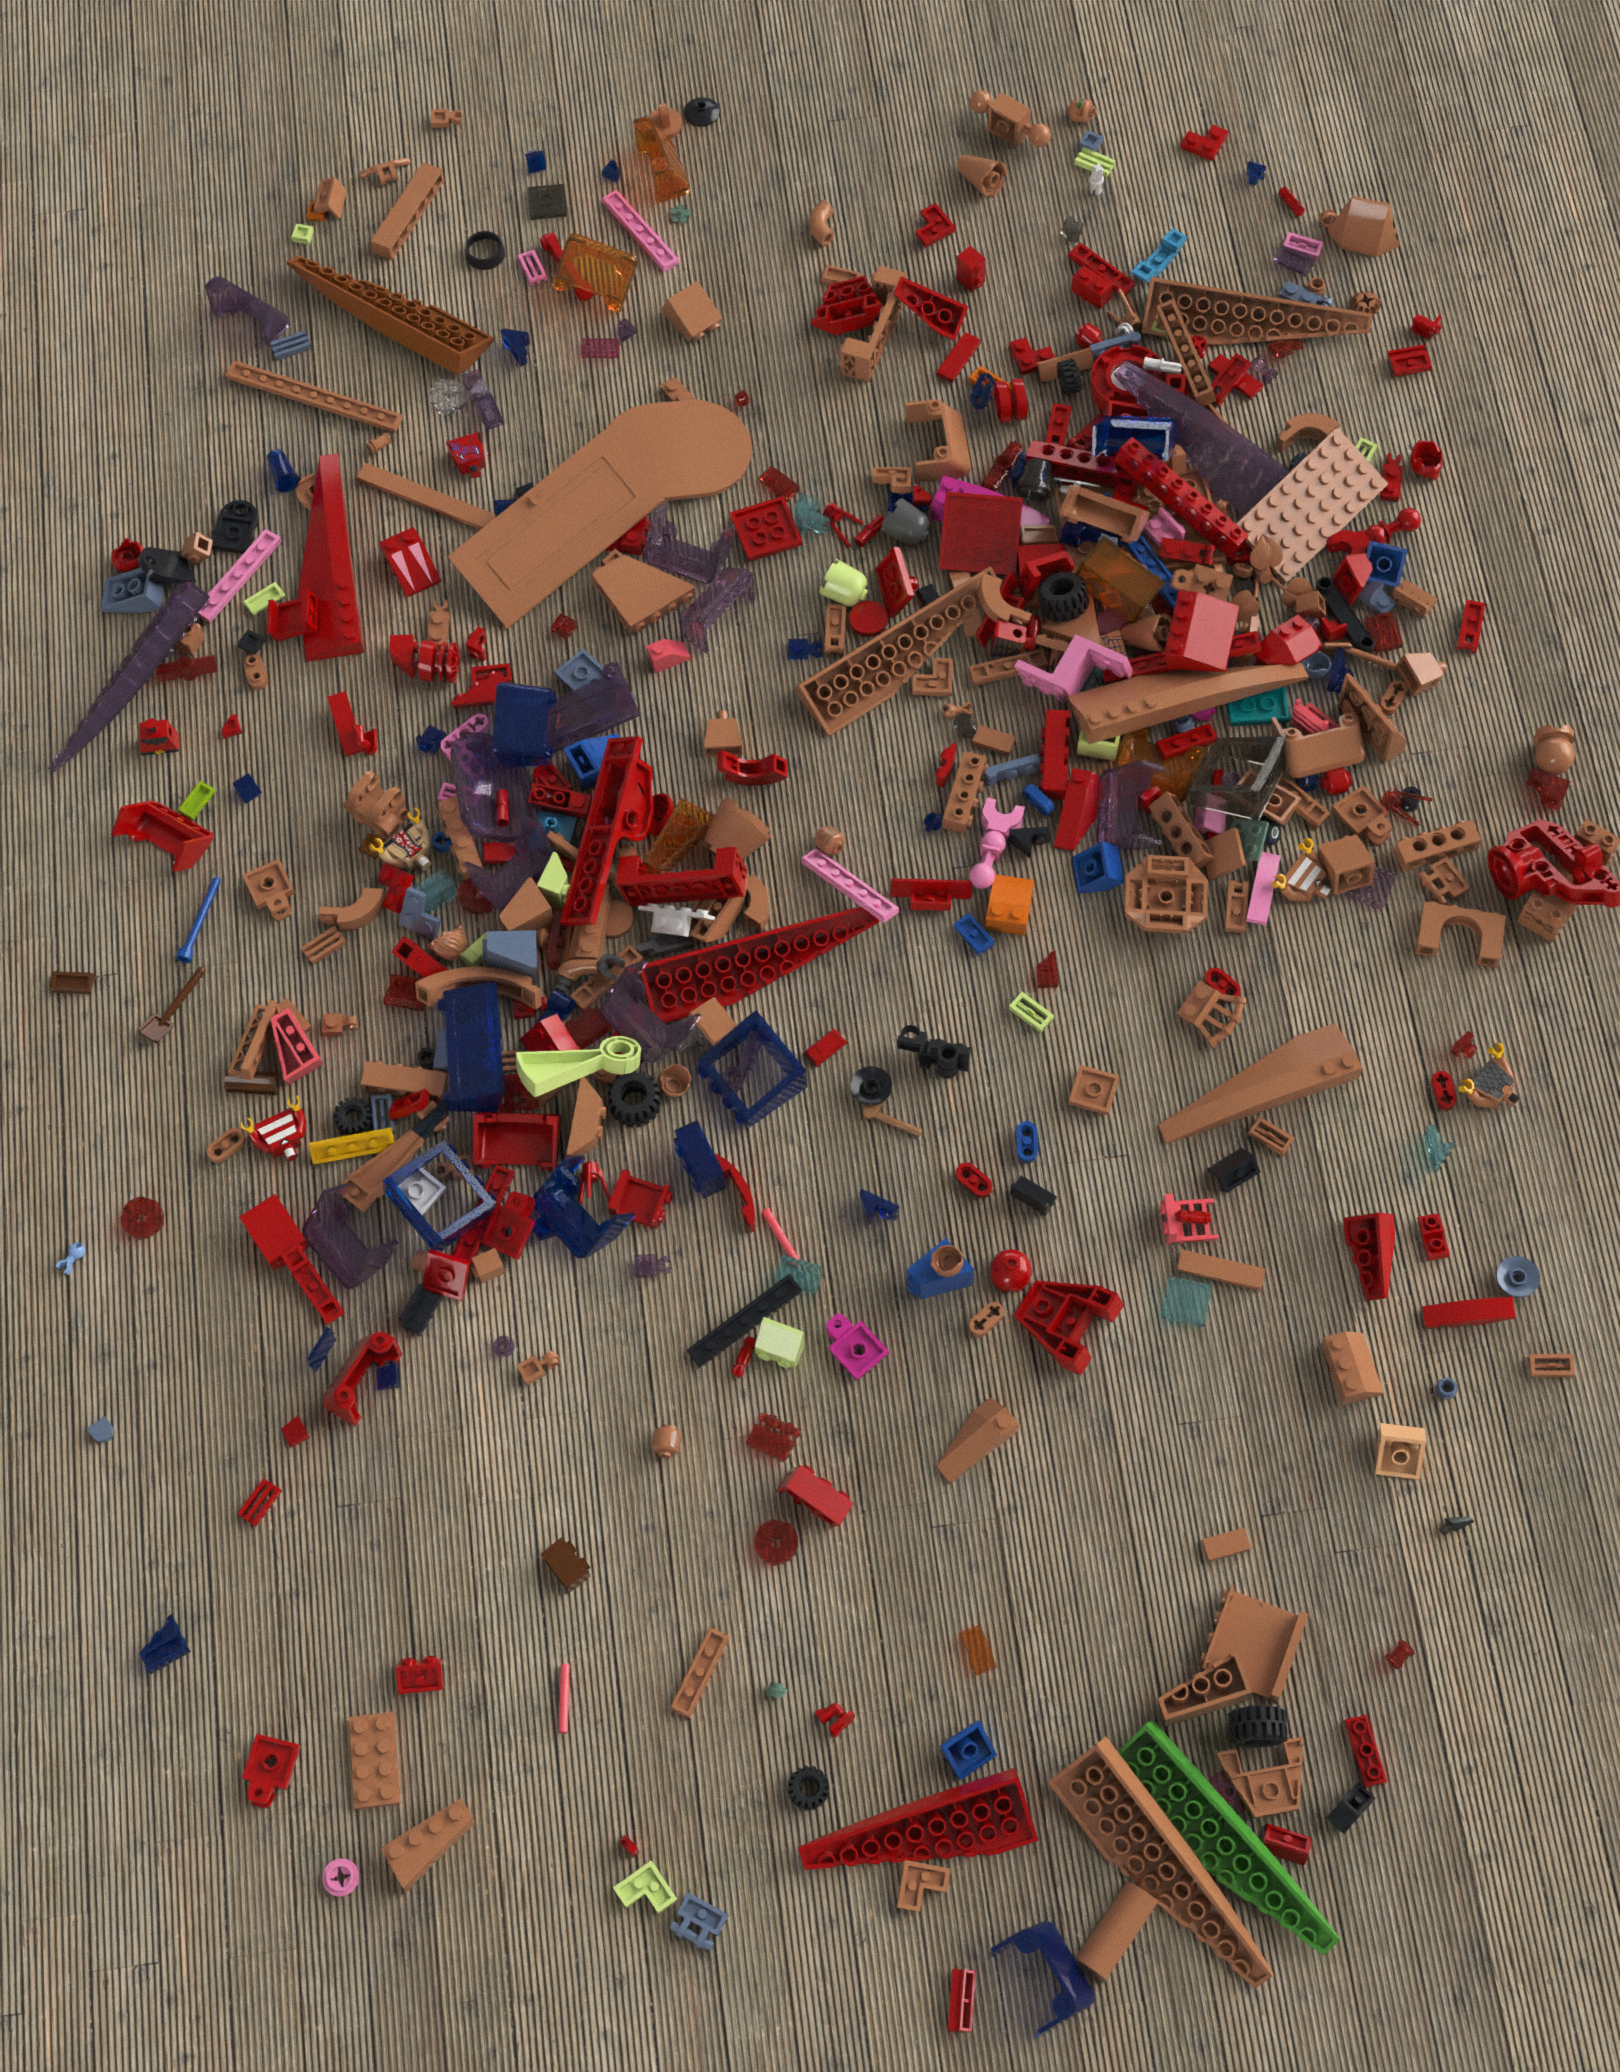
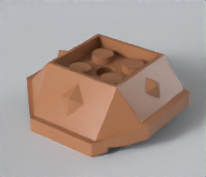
(1171, 879)

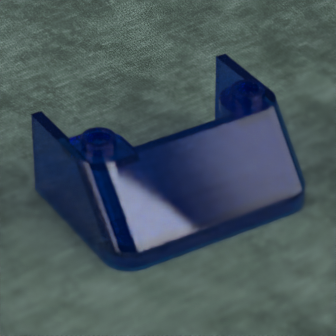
(1155, 434)
(567, 1217)
(1077, 1992)

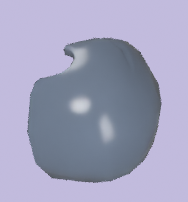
(1317, 666)

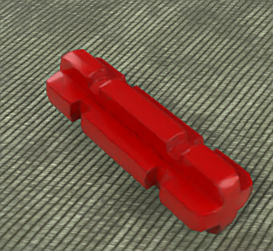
(1291, 201)
(1193, 1217)
(744, 1357)

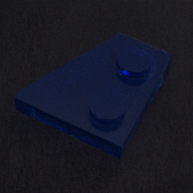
(164, 1646)

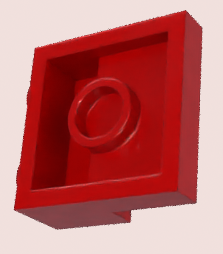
(633, 540)

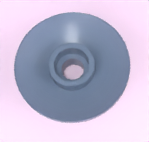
(1518, 1267)

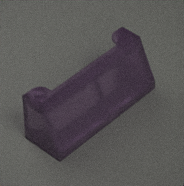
(591, 709)

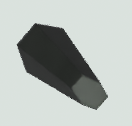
(1455, 1524)

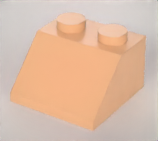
(1400, 1451)

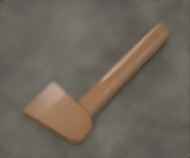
(872, 1112)

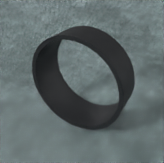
(488, 263)

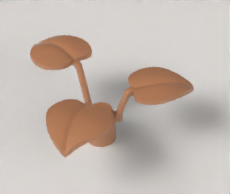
(1265, 555)

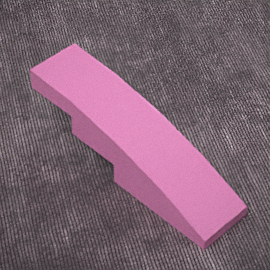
(1262, 888)

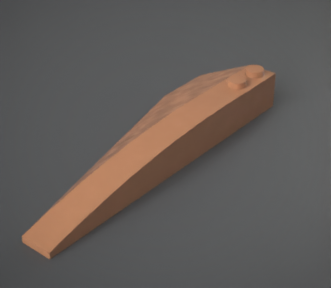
(1286, 1074)

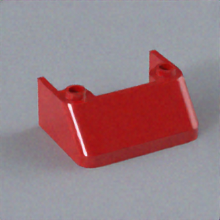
(165, 829)

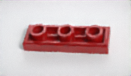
(1369, 1764)

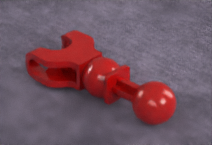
(1357, 542)

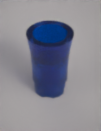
(283, 473)

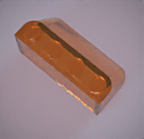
(1119, 580)

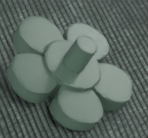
(680, 214)

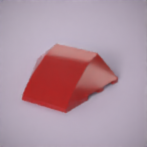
(847, 307)

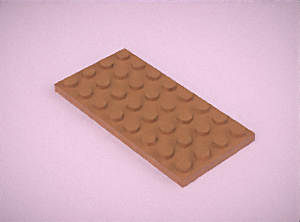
(1313, 502)

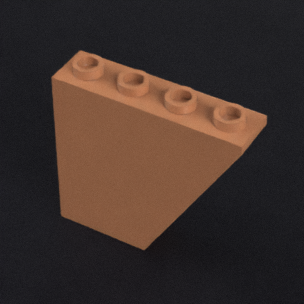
(640, 592)

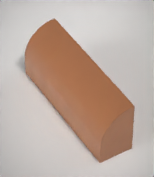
(1116, 1930)

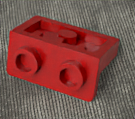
(419, 1675)

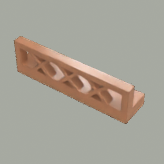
(257, 1044)

